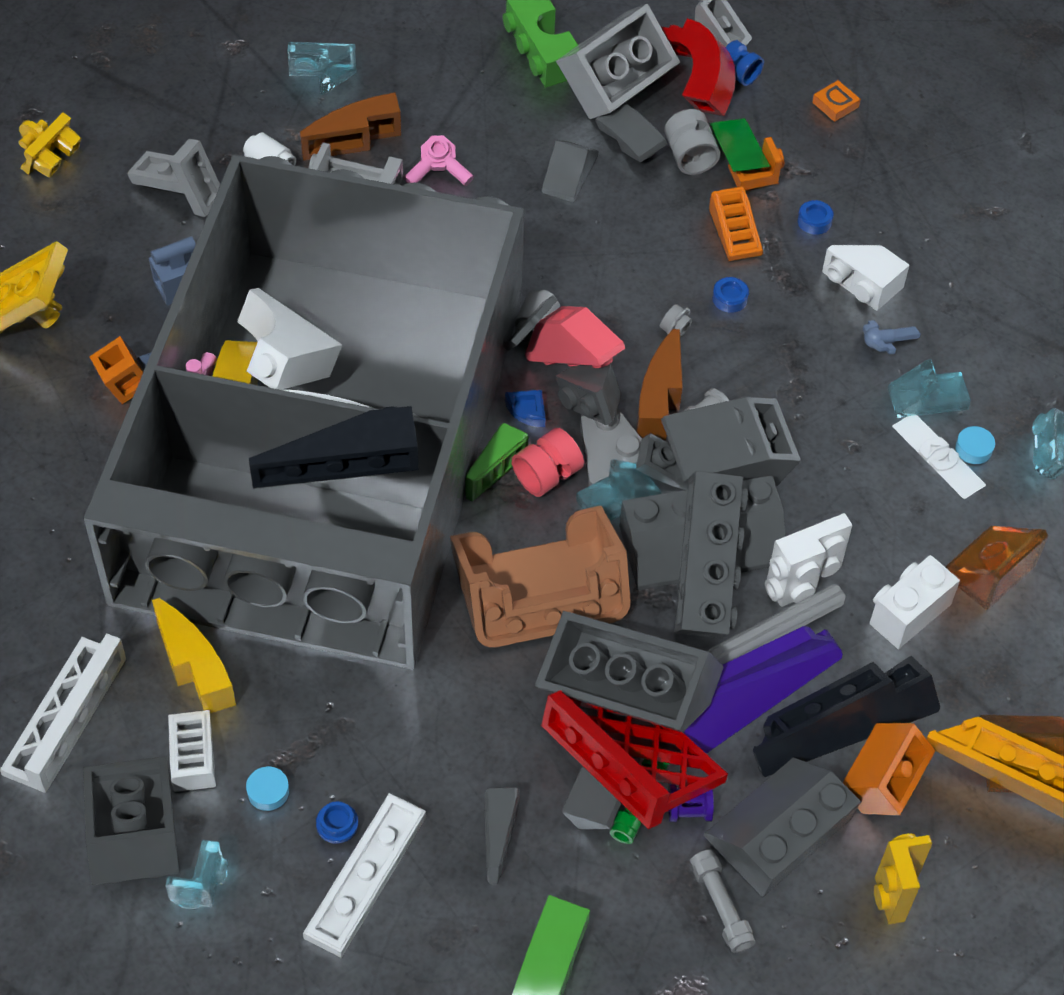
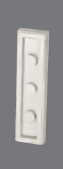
(364, 875)

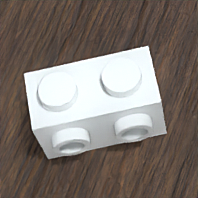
(913, 601)

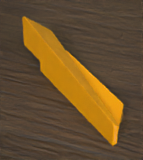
(1006, 760)

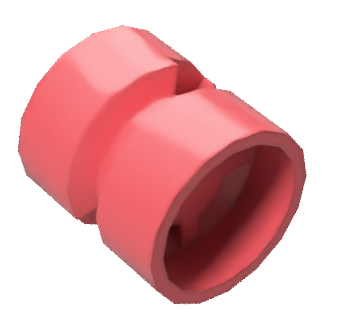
(543, 464)

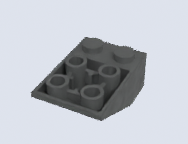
(734, 439)

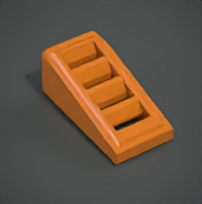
(733, 203)

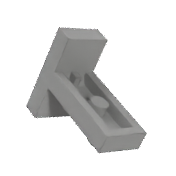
(183, 173)

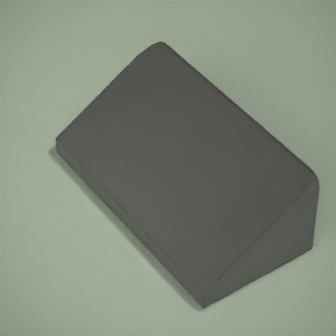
(591, 803)

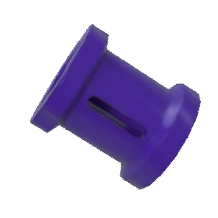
(697, 807)

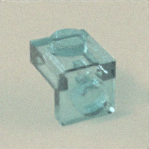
(209, 872)

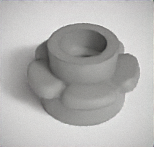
(676, 319)

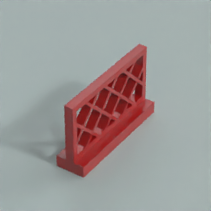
(617, 771)

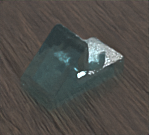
(328, 61)
(926, 392)
(622, 484)

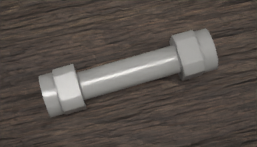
(736, 932)

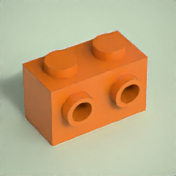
(889, 768)

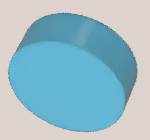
(975, 445)
(267, 788)

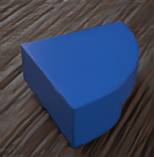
(526, 407)

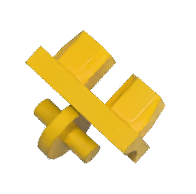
(41, 143)

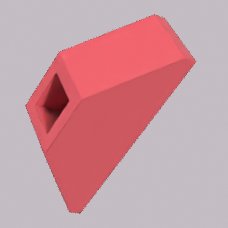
(573, 338)

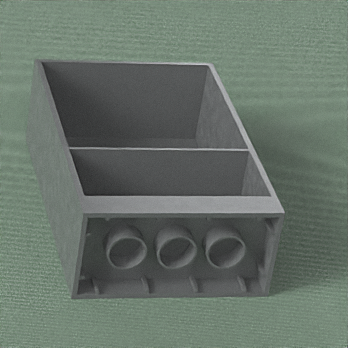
(422, 305)

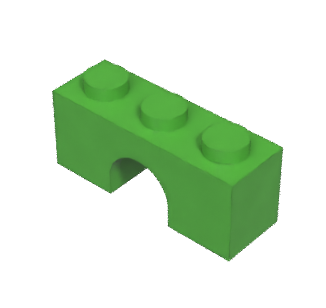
(534, 30)

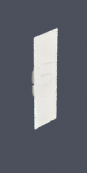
(939, 456)

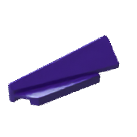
(761, 681)

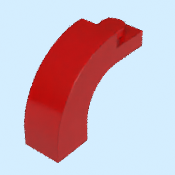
(713, 68)

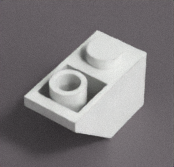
(866, 271)

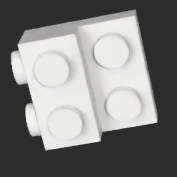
(804, 557)

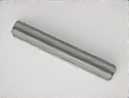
(780, 624)

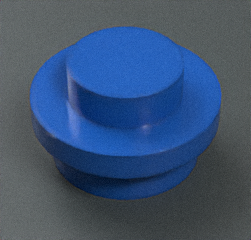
(337, 822)

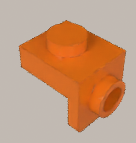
(762, 176)

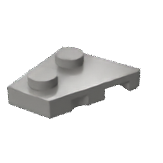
(607, 443)

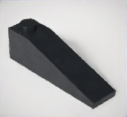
(358, 447)

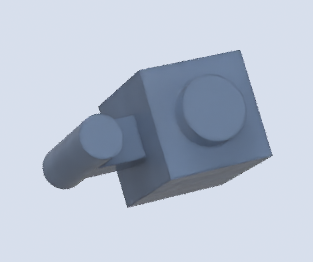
(169, 266)

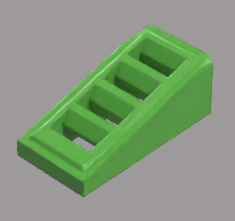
(494, 460)

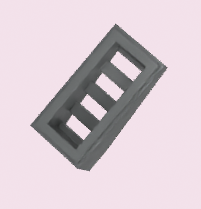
(500, 816)

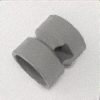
(692, 142)

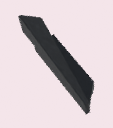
(846, 713)

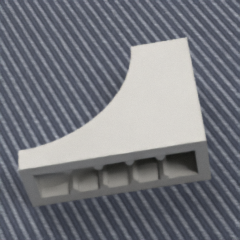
(288, 346)

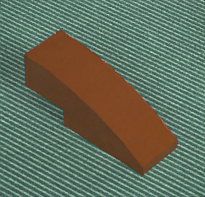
(353, 126)
(661, 387)

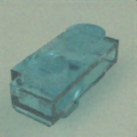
(1049, 443)

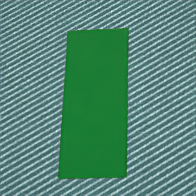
(739, 145)

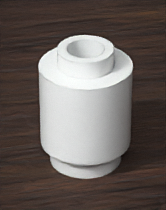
(263, 145)

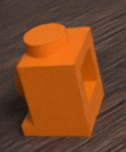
(118, 369)

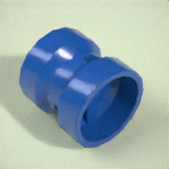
(747, 65)

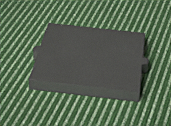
(528, 325)

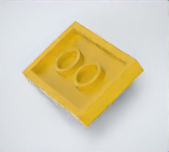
(29, 288)

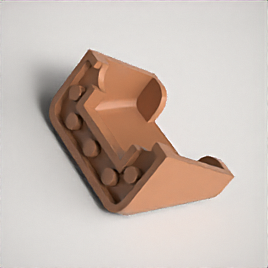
(525, 590)

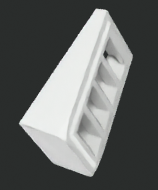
(192, 777)

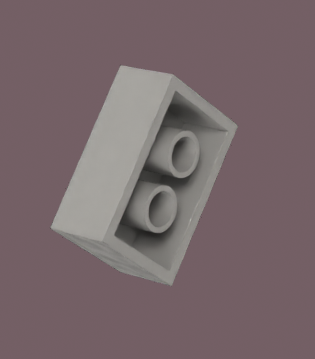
(618, 61)

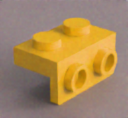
(898, 875)

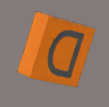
(836, 100)

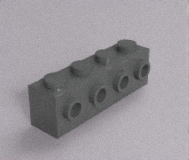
(709, 555)

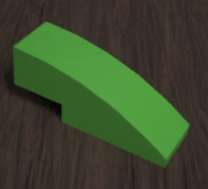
(552, 949)

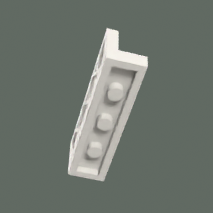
(67, 719)

